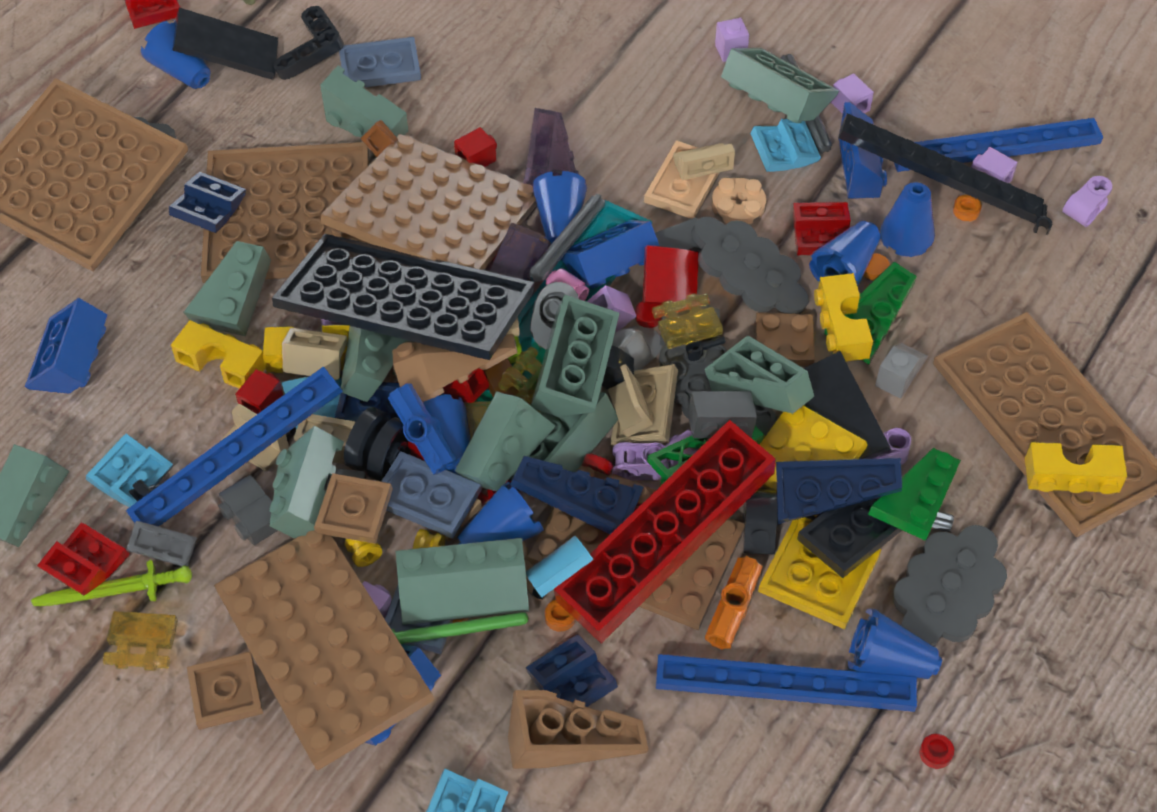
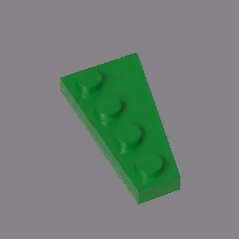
(882, 302)
(921, 495)

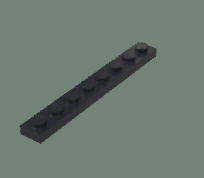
(941, 168)

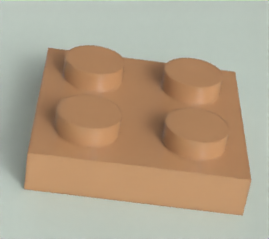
(787, 335)
(353, 508)
(224, 690)

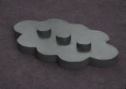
(749, 266)
(693, 378)
(950, 585)

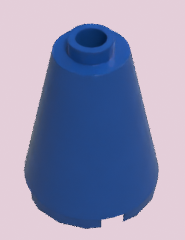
(183, 67)
(558, 200)
(910, 222)
(847, 252)
(453, 423)
(502, 519)
(891, 649)

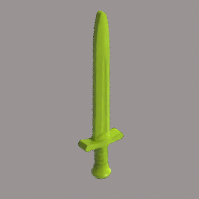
(119, 586)

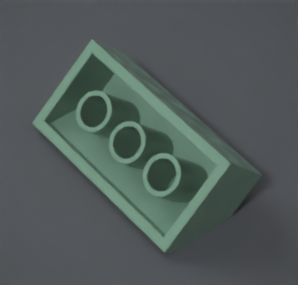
(777, 83)
(575, 358)
(575, 435)
(462, 581)

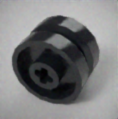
(375, 443)

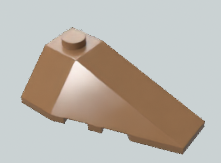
(433, 367)
(562, 732)

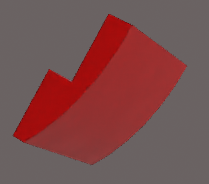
(151, 11)
(818, 224)
(669, 274)
(83, 559)

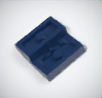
(207, 202)
(572, 673)

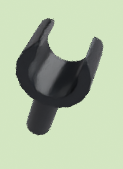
(1043, 221)
(698, 346)
(141, 489)

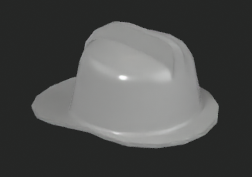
(546, 308)
(639, 343)

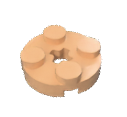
(739, 188)

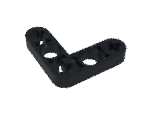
(322, 46)

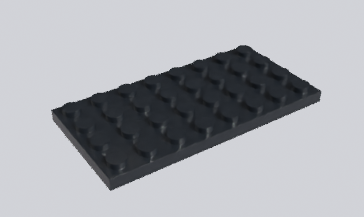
(405, 296)

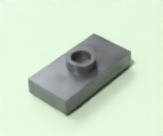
(161, 544)

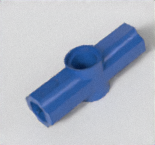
(430, 444)

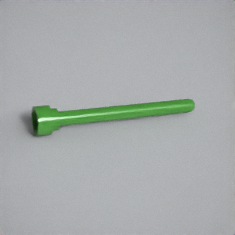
(461, 628)

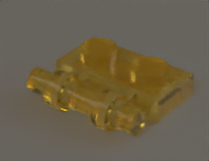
(687, 327)
(513, 375)
(140, 630)

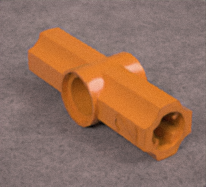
(728, 616)

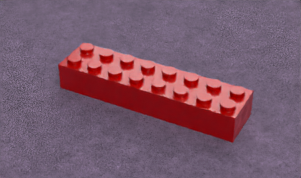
(665, 530)

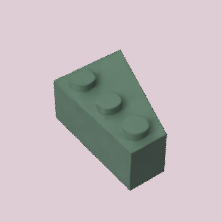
(356, 109)
(232, 290)
(367, 362)
(768, 375)
(501, 440)
(301, 482)
(25, 490)

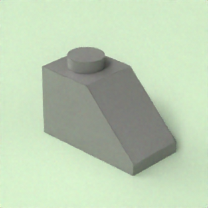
(899, 369)

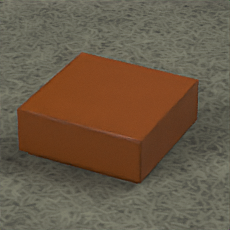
(378, 138)

